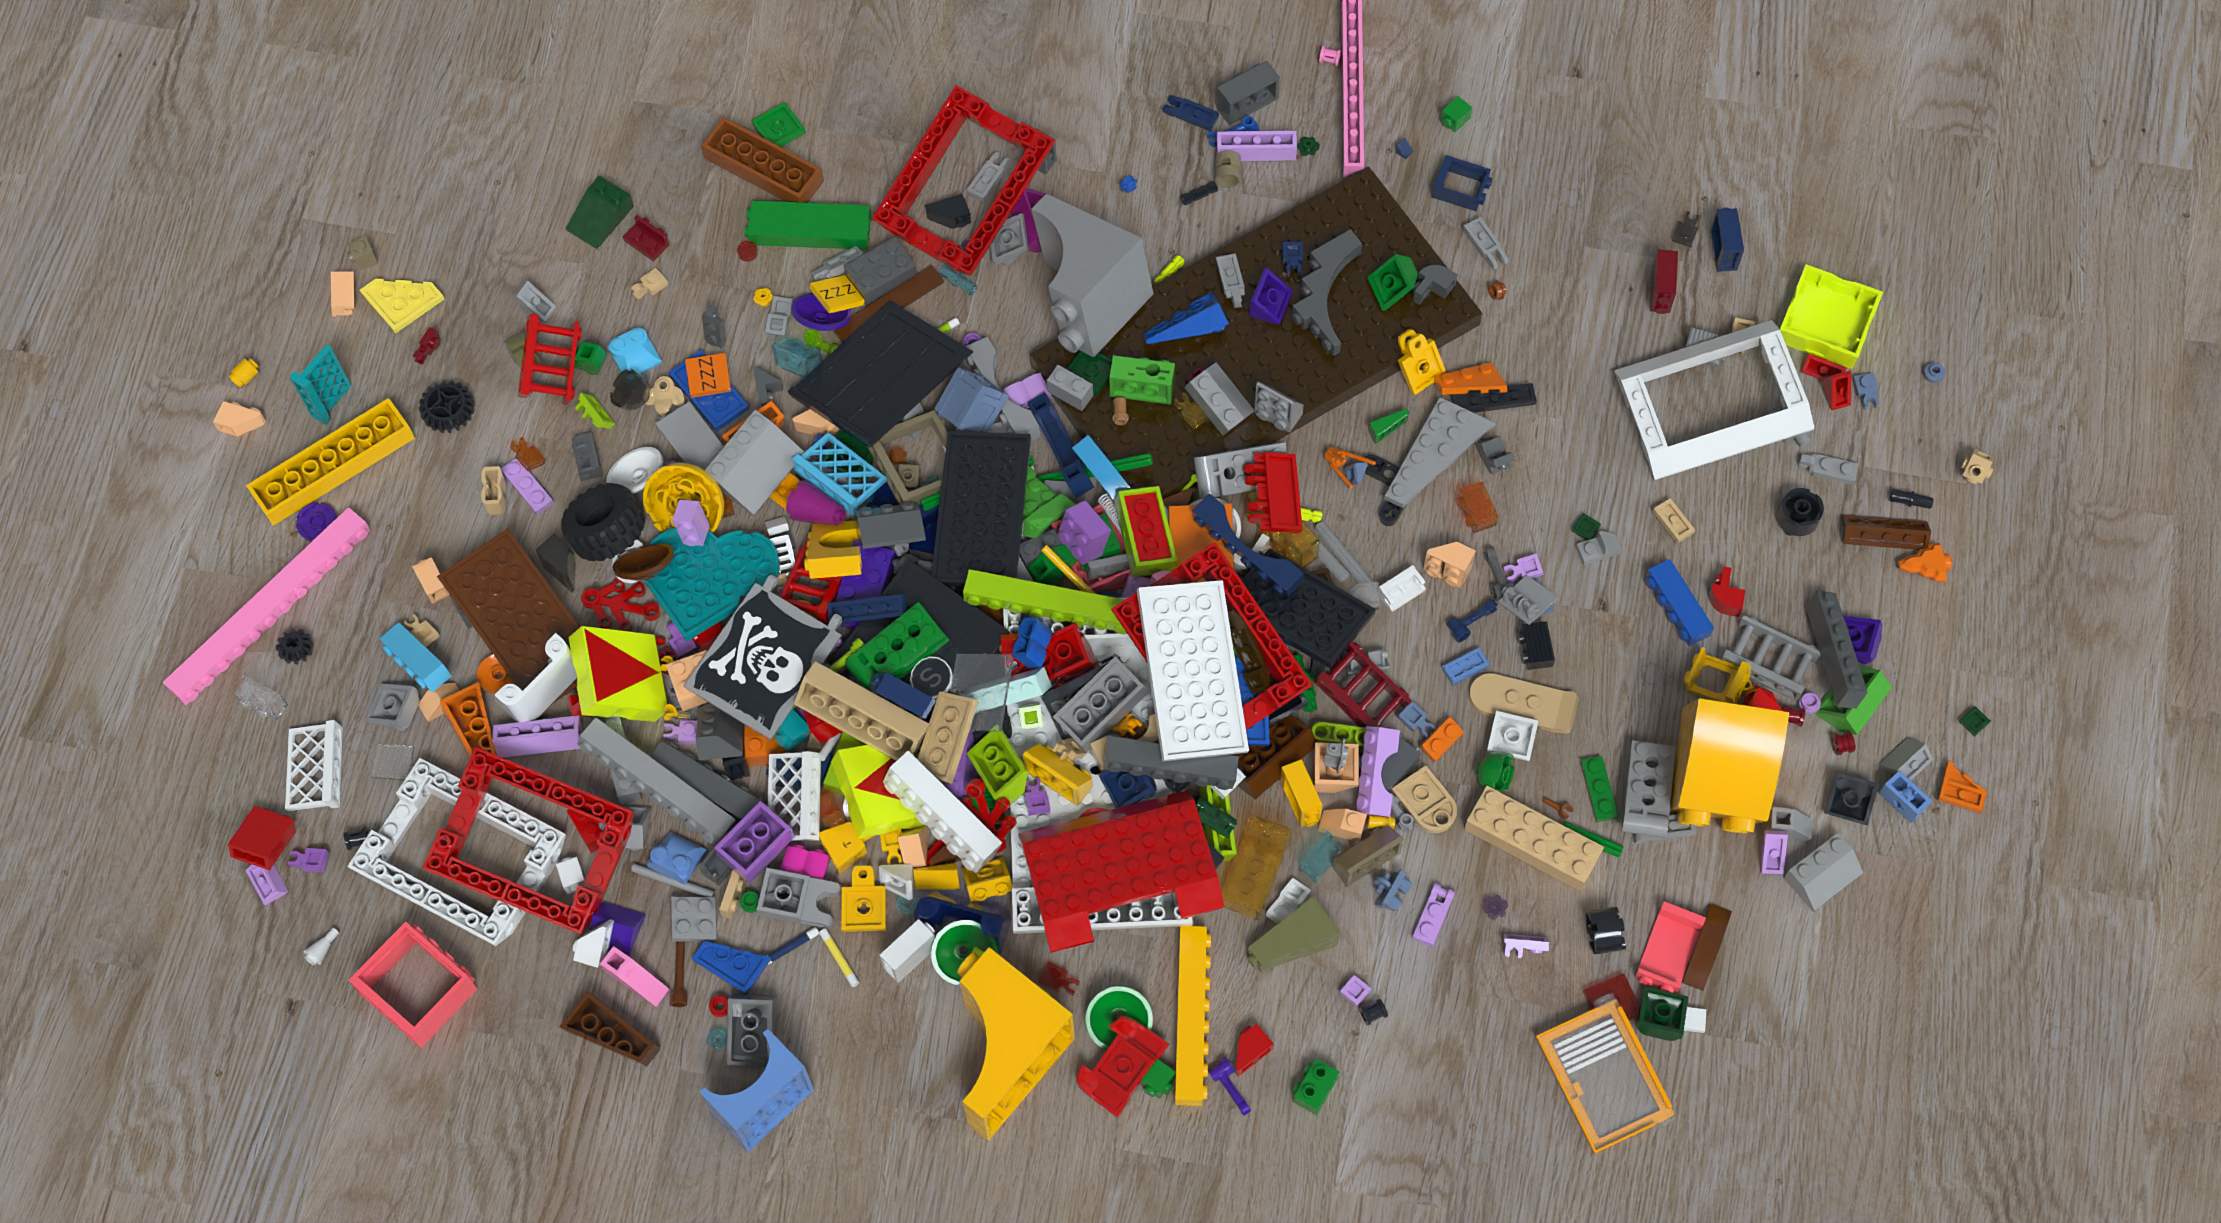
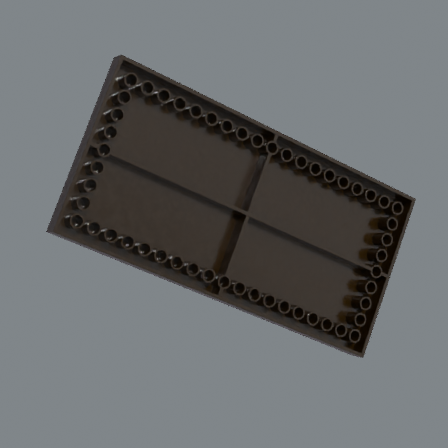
(1267, 352)

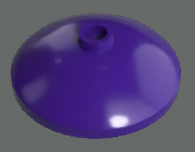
(813, 315)

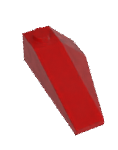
(1065, 654)

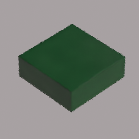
(1586, 527)
(1974, 721)

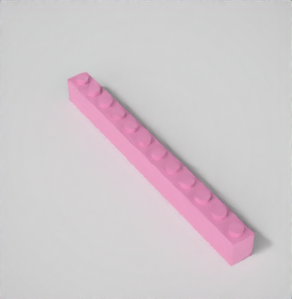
(1352, 87)
(266, 606)

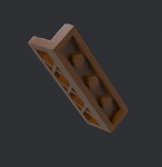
(1886, 532)

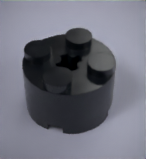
(1800, 512)
(1605, 930)

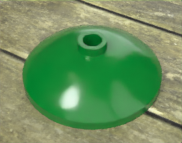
(946, 947)
(1107, 1003)

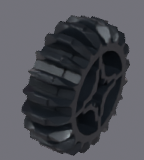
(457, 399)

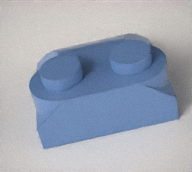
(676, 858)

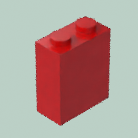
(262, 837)

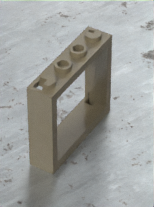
(887, 468)

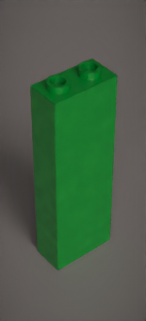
(808, 225)

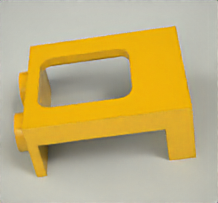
(1738, 678)

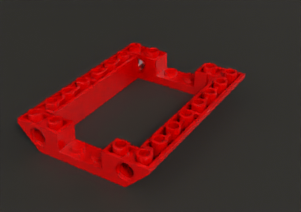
(927, 155)
(1280, 662)
(474, 784)

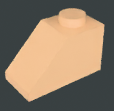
(812, 423)
(1343, 823)

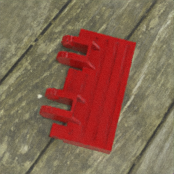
(1279, 489)

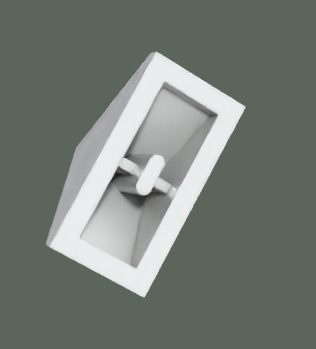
(898, 879)

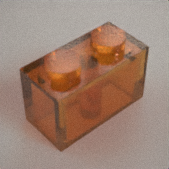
(1477, 507)

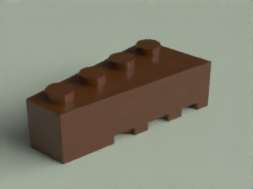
(605, 1028)

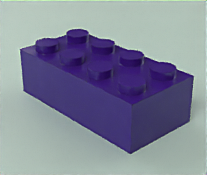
(874, 578)

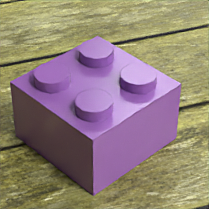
(1083, 532)

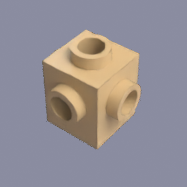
(1977, 467)

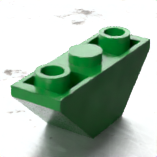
(1045, 571)

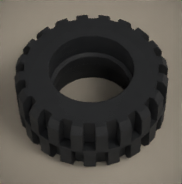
(603, 522)

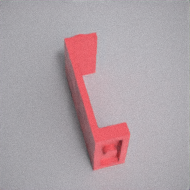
(1669, 948)

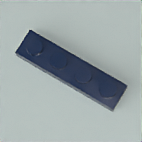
(868, 608)

